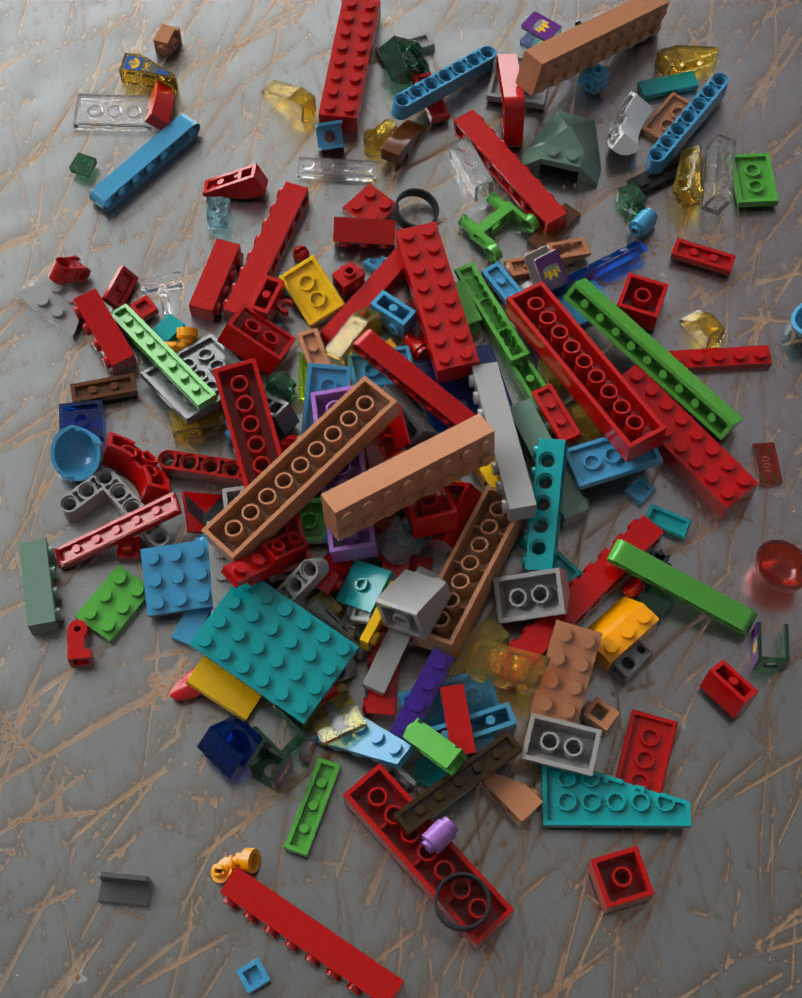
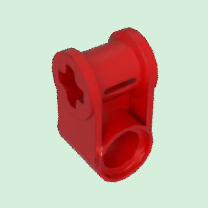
(68, 270)

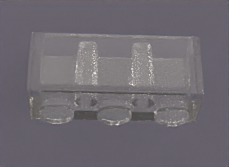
(471, 169)

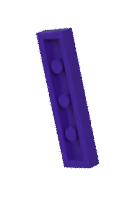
(423, 691)

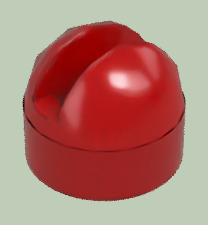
(300, 254)

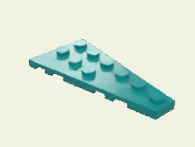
(606, 802)

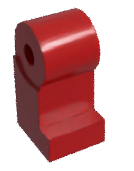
(77, 644)

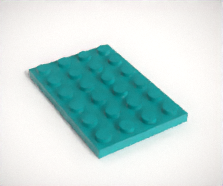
(275, 648)

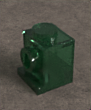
(631, 198)

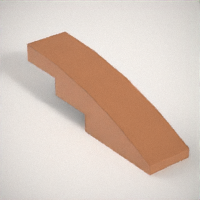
(569, 251)

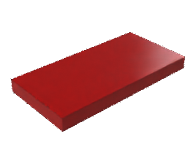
(646, 750)

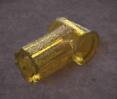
(376, 137)

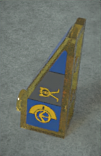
(144, 72)

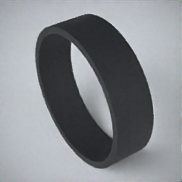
(417, 193)
(468, 876)

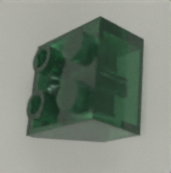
(403, 59)

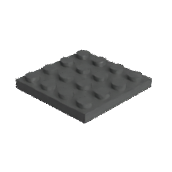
(201, 358)

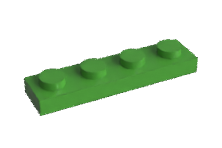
(312, 807)

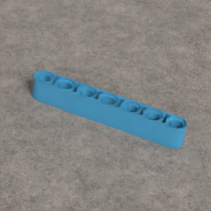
(443, 83)
(686, 123)
(144, 162)

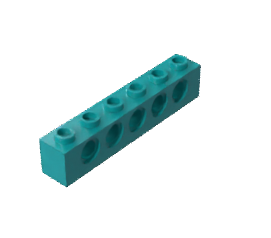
(546, 450)

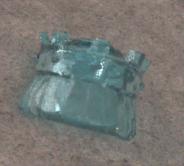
(398, 543)

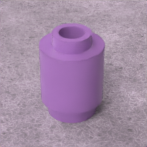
(439, 835)

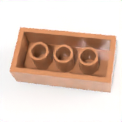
(568, 672)

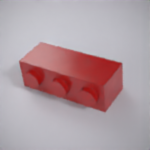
(364, 232)

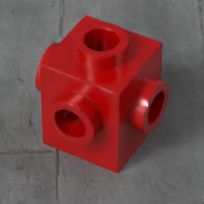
(348, 279)

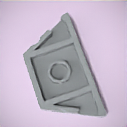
(54, 304)

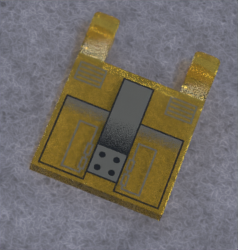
(337, 716)

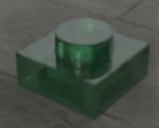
(83, 165)

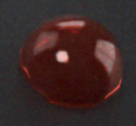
(779, 566)

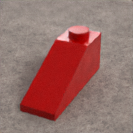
(238, 184)

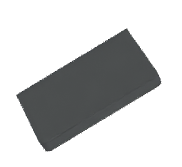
(125, 889)

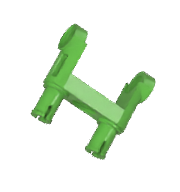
(504, 213)

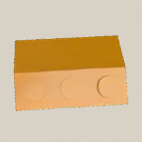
(621, 628)

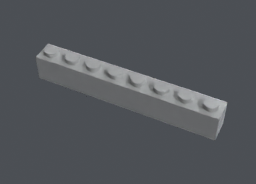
(509, 461)

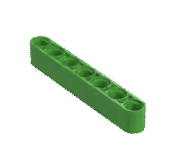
(682, 587)

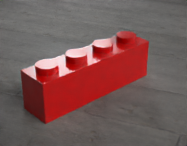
(216, 280)
(104, 331)

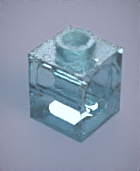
(218, 213)

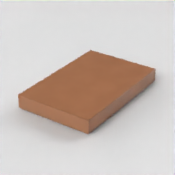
(664, 116)

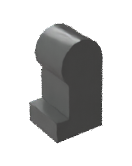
(630, 663)

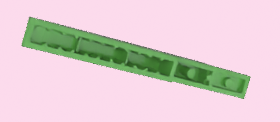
(502, 334)

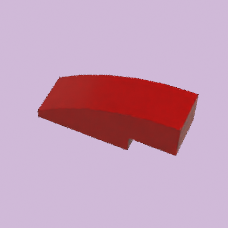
(160, 106)

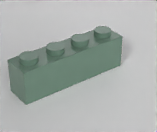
(39, 586)

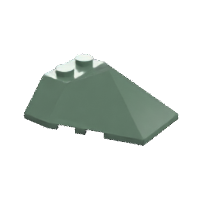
(567, 144)

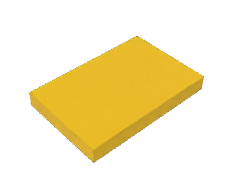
(312, 291)
(223, 688)

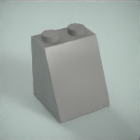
(413, 603)

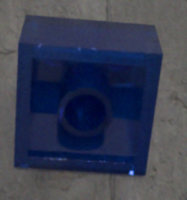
(230, 745)

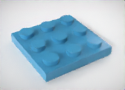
(177, 578)

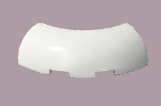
(628, 125)

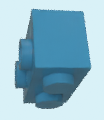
(395, 314)

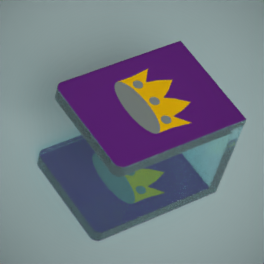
(538, 30)

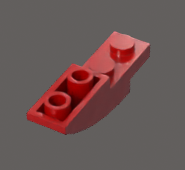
(266, 561)

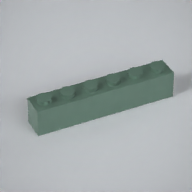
(529, 429)

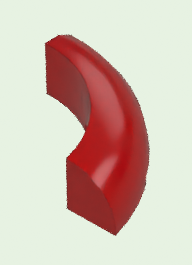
(137, 466)

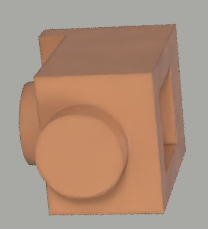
(167, 40)
(605, 711)

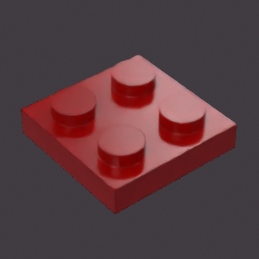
(370, 204)

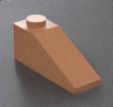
(513, 797)

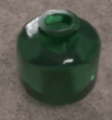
(281, 385)

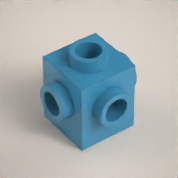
(594, 79)

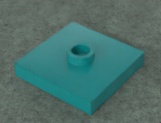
(363, 586)

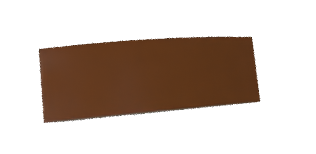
(402, 142)

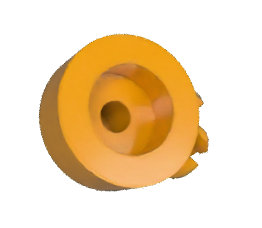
(186, 336)
(247, 860)

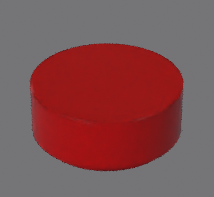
(633, 587)

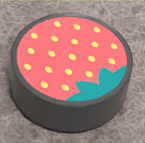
(307, 749)

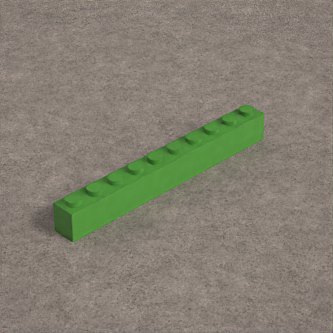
(653, 358)

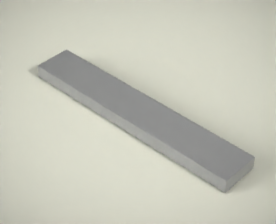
(389, 655)

